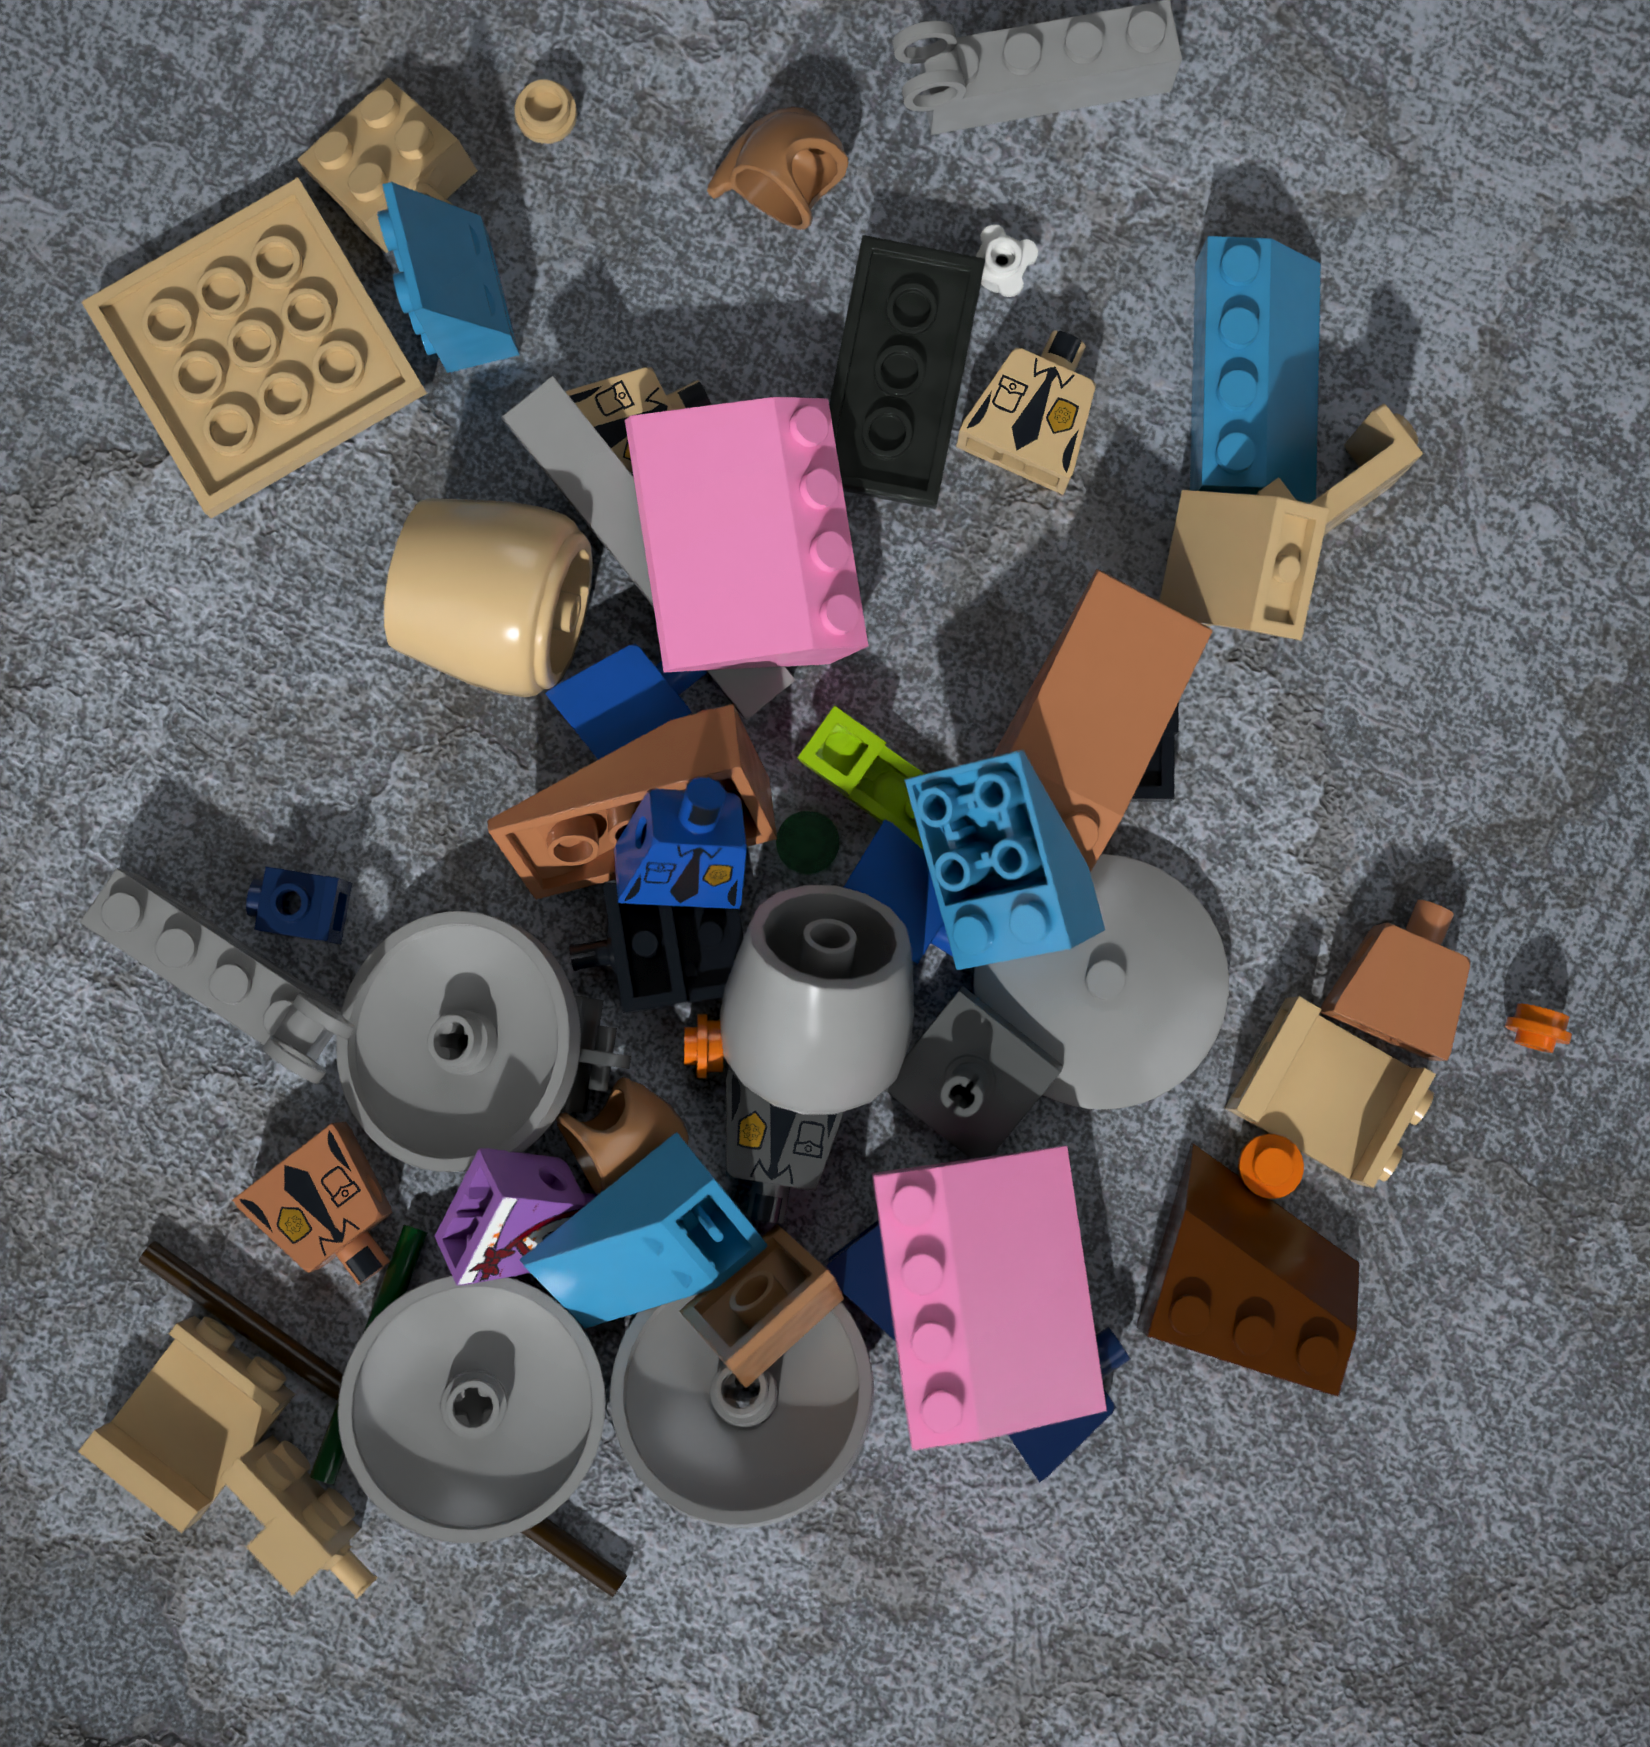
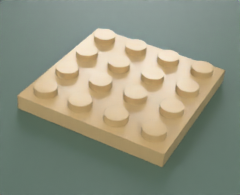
(253, 348)

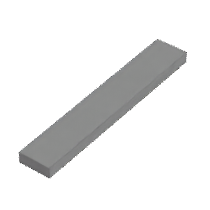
(607, 501)

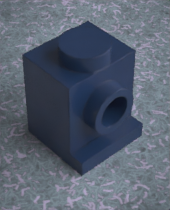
(321, 910)

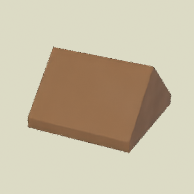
(764, 1306)

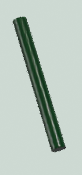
(393, 1286)

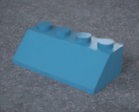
(1255, 368)

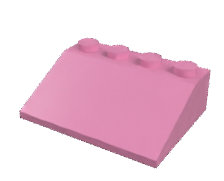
(746, 535)
(988, 1296)

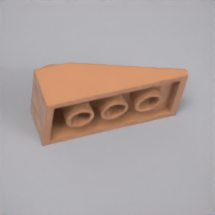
(1104, 704)
(570, 829)

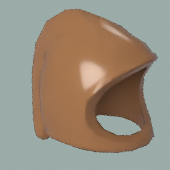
(783, 165)
(621, 1134)

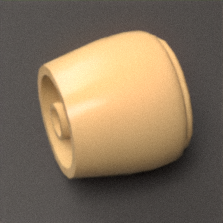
(489, 592)

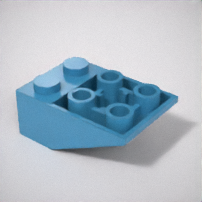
(447, 279)
(1002, 862)
(646, 1240)

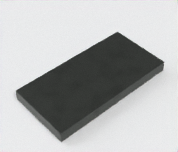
(902, 368)

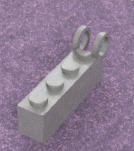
(1039, 66)
(218, 971)

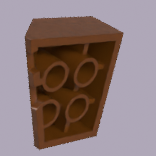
(1251, 1282)

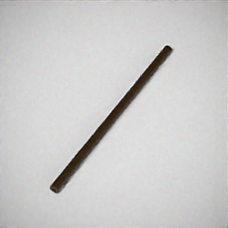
(329, 1381)

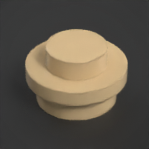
(545, 111)

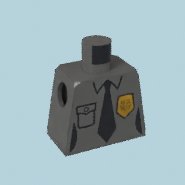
(774, 1149)

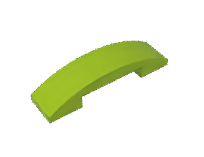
(863, 770)

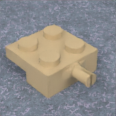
(382, 143)
(302, 1521)

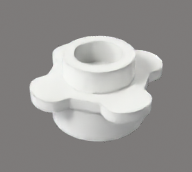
(1019, 254)

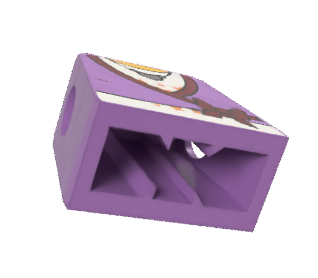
(504, 1212)

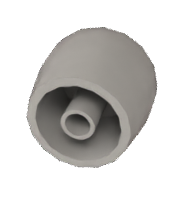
(819, 1000)

